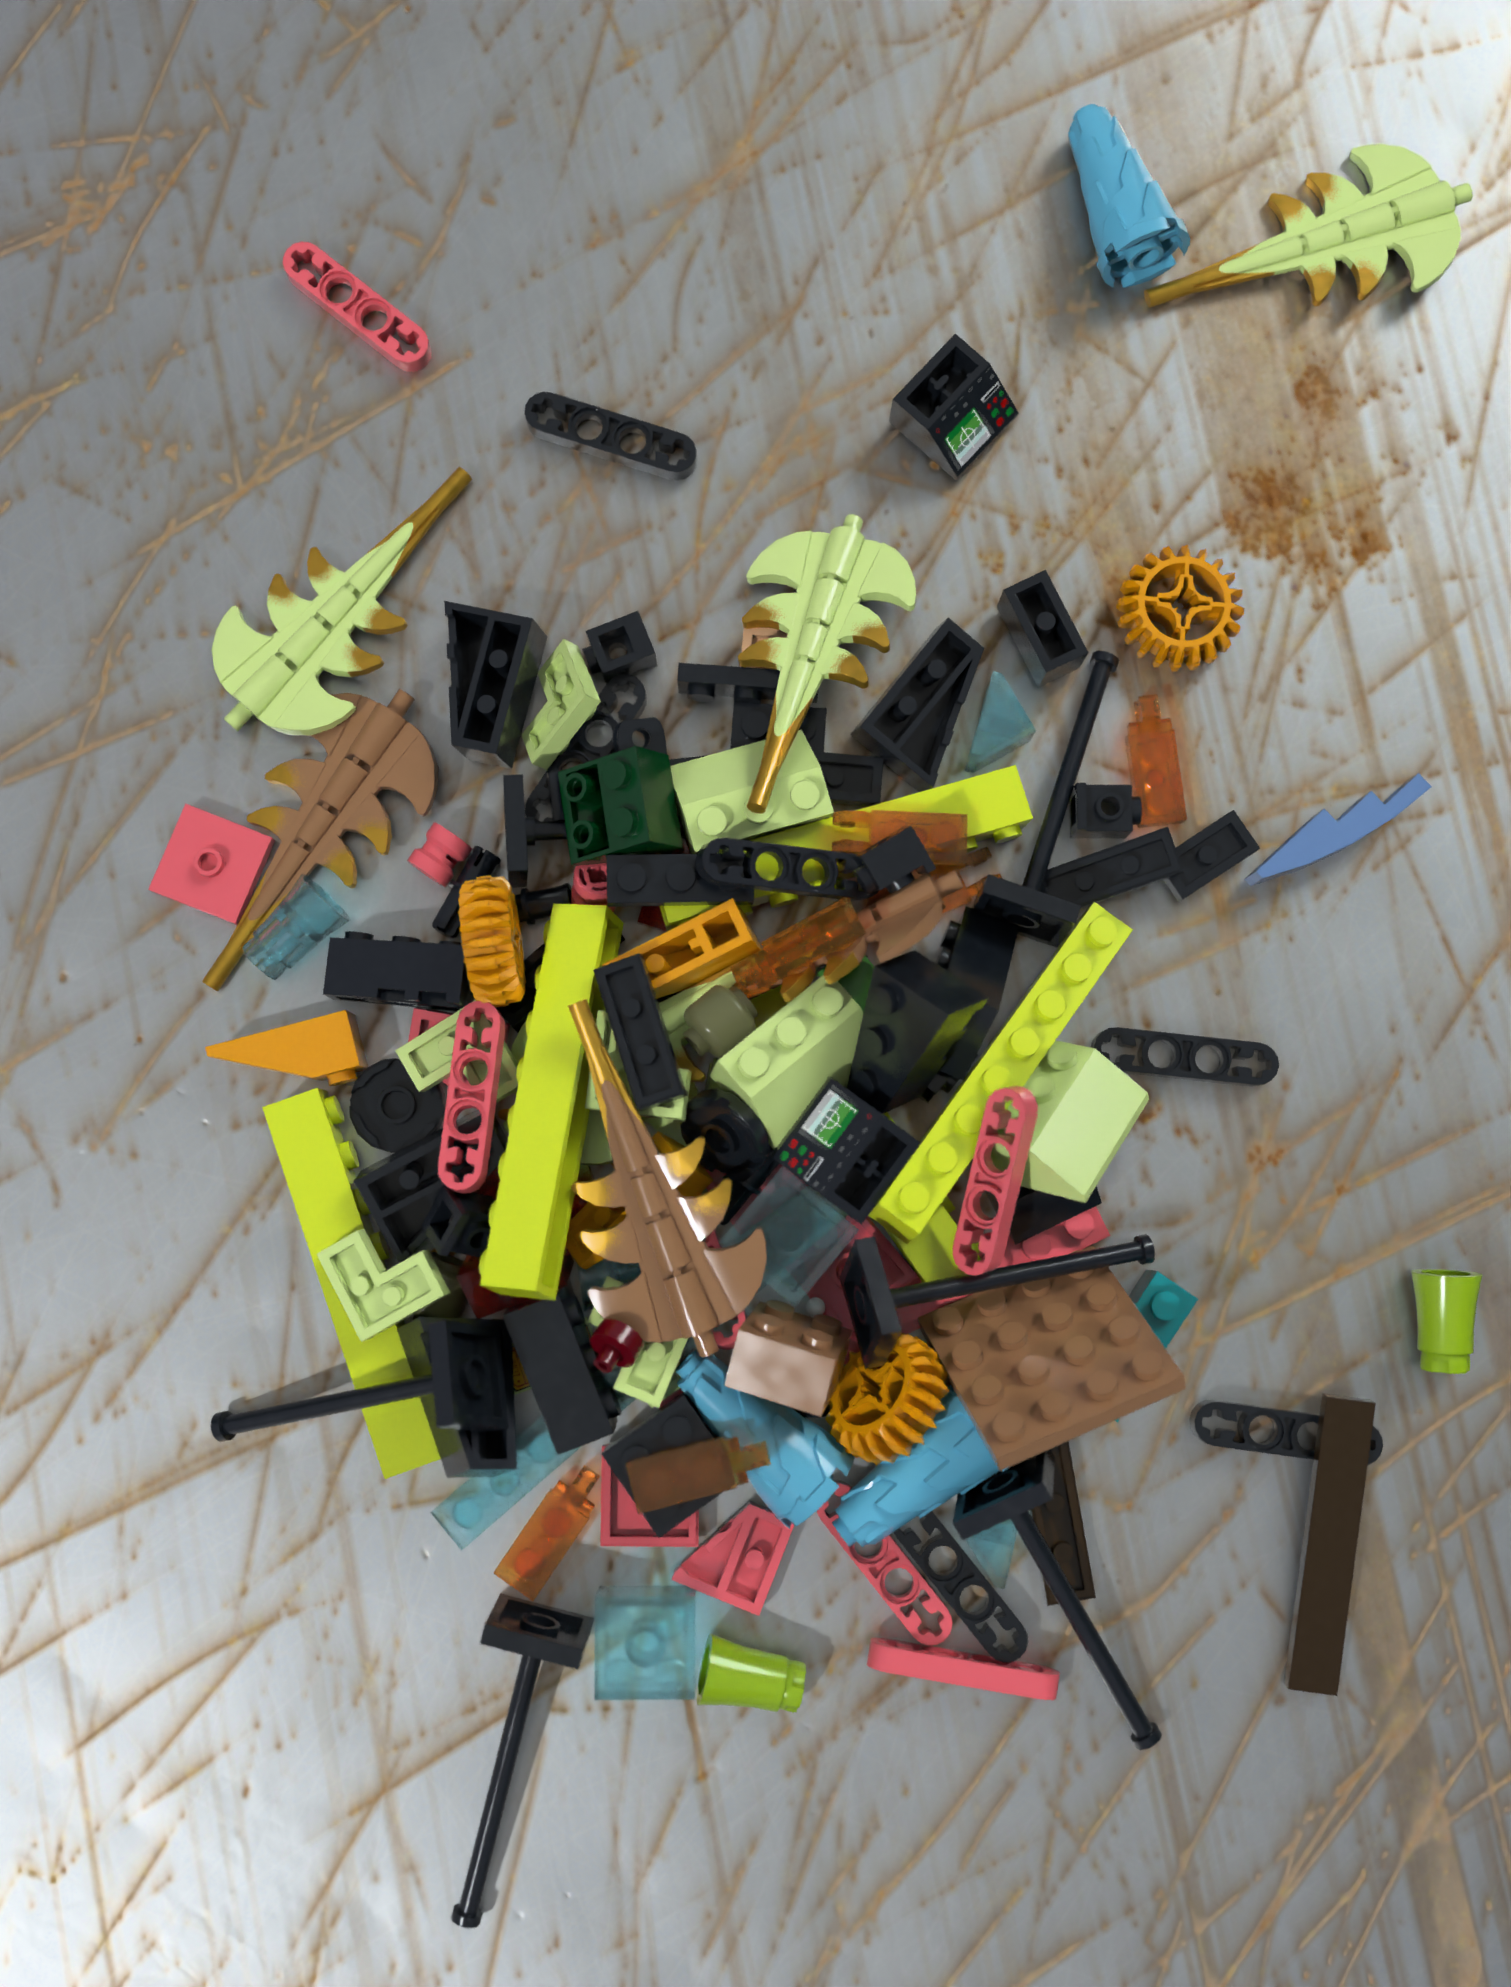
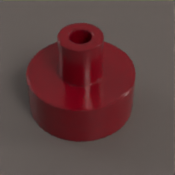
(615, 1345)

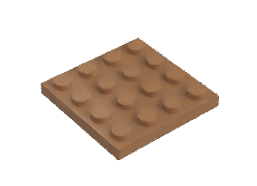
(1049, 1360)

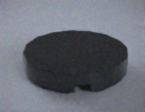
(390, 1108)
(732, 1133)

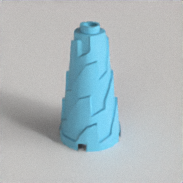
(1126, 207)
(799, 1449)
(915, 1485)

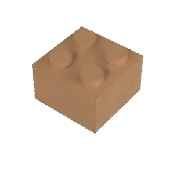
(789, 1357)

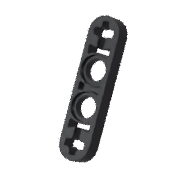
(614, 428)
(579, 748)
(790, 864)
(1184, 1052)
(1285, 1432)
(956, 1580)

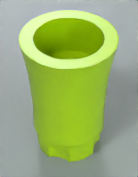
(1446, 1318)
(748, 1677)

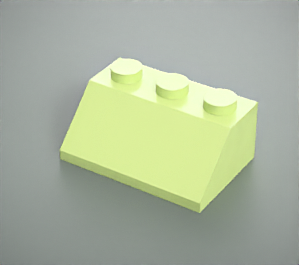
(717, 787)
(793, 1056)
(1080, 1120)

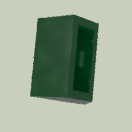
(620, 806)

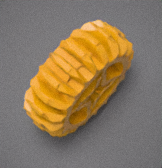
(1216, 607)
(492, 940)
(888, 1406)

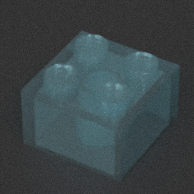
(799, 1233)
(645, 1643)

